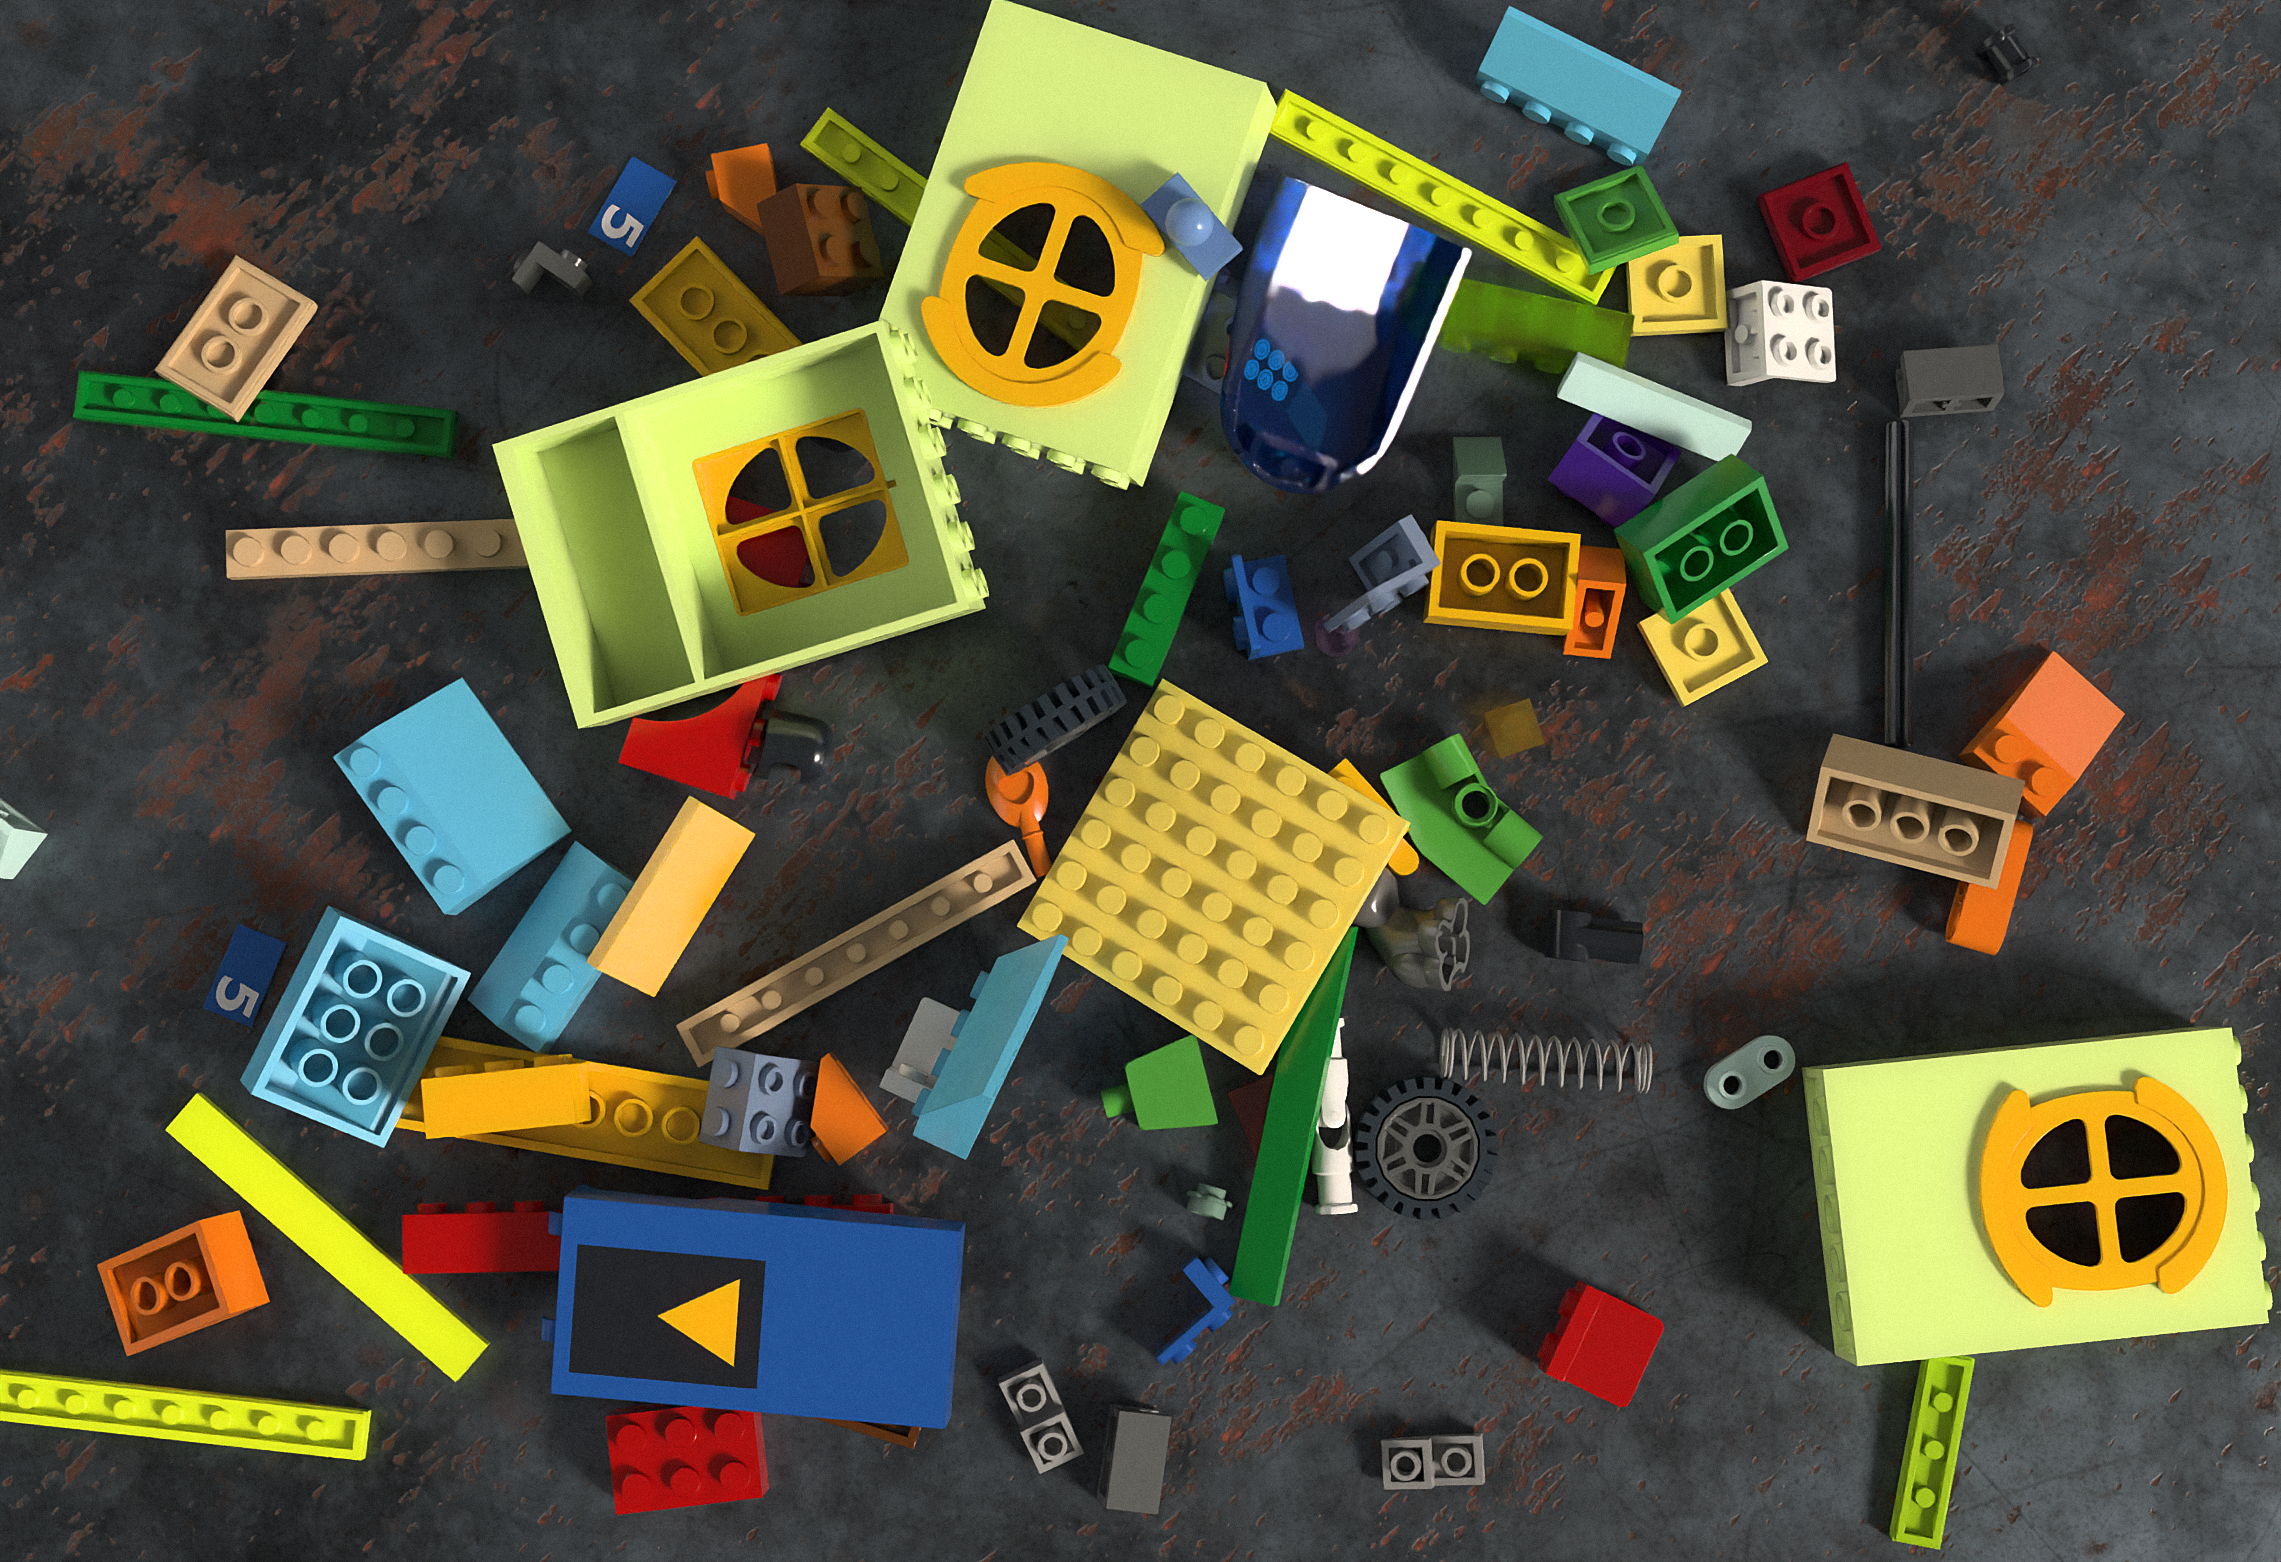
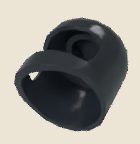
(799, 742)

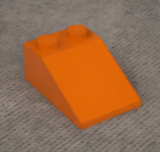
(2045, 734)
(183, 1282)

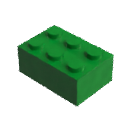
(1701, 538)

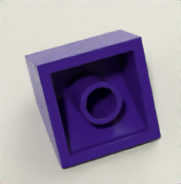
(1614, 469)

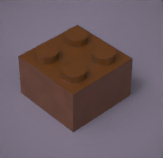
(820, 240)

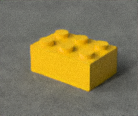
(1502, 578)
(505, 1096)

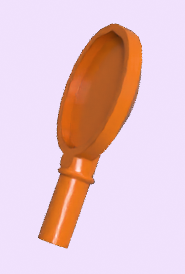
(1022, 803)

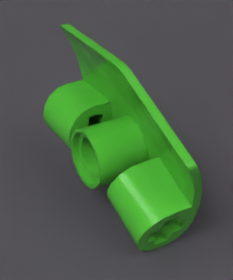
(1468, 850)

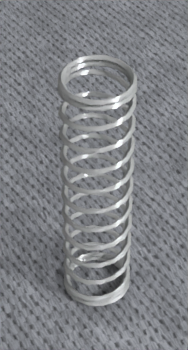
(1642, 1055)

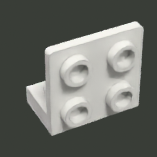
(1779, 333)
(920, 1049)

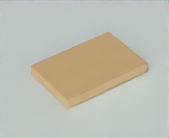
(236, 338)

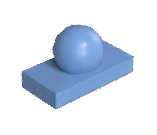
(1191, 226)

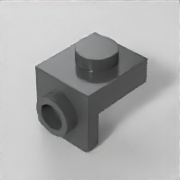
(564, 268)

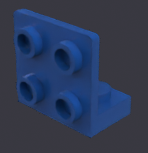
(1264, 605)

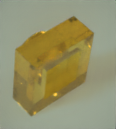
(1513, 728)

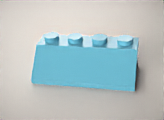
(1575, 88)
(543, 965)

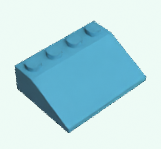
(453, 796)
(354, 1027)
(985, 1046)

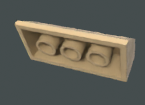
(1914, 810)

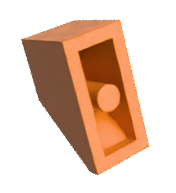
(742, 180)
(1597, 602)
(842, 1114)

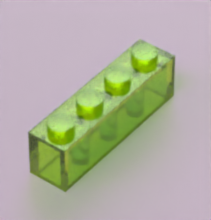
(1532, 327)

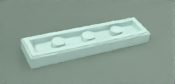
(1653, 408)

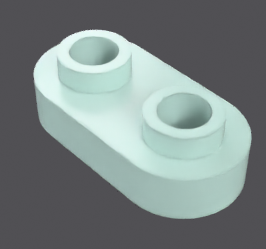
(1750, 1070)

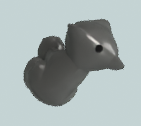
(1416, 944)

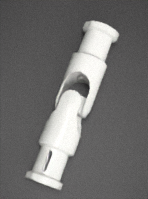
(1337, 1162)

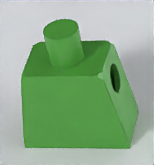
(1165, 1088)

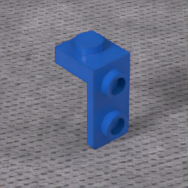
(1208, 1279)

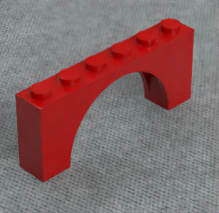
(715, 746)

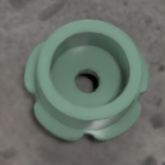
(1208, 1202)

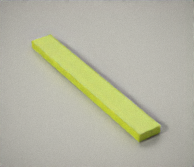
(899, 192)
(1435, 197)
(327, 1236)
(184, 1414)

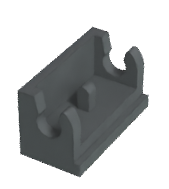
(1949, 381)
(1133, 1459)

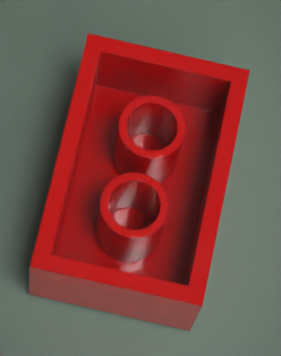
(684, 1456)

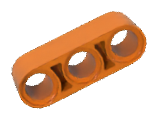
(1983, 913)

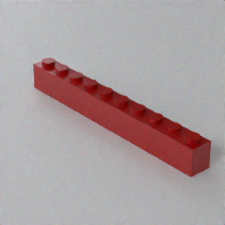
(519, 1238)

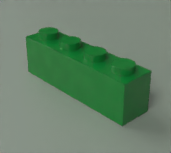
(1166, 590)

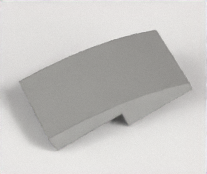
(1040, 1415)
(1433, 1461)

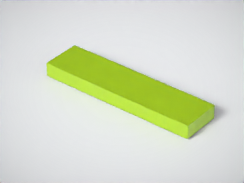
(1931, 1450)

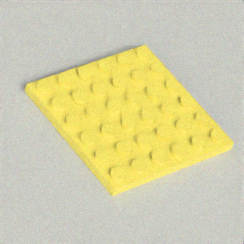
(1213, 875)

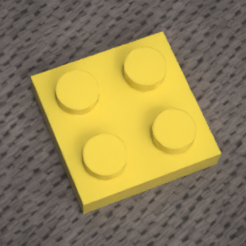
(1679, 288)
(1703, 648)

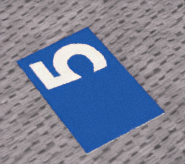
(632, 206)
(244, 975)

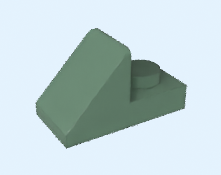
(1478, 480)

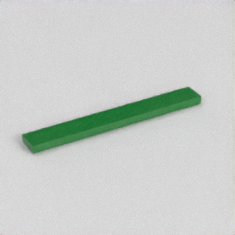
(270, 416)
(1290, 1135)

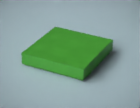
(1616, 219)

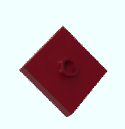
(1819, 223)

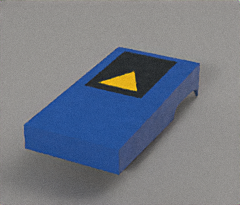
(756, 1307)

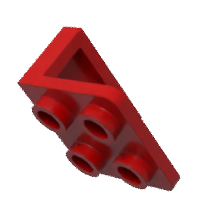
(1600, 1344)

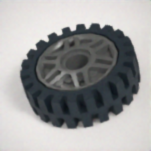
(1055, 719)
(1463, 1156)

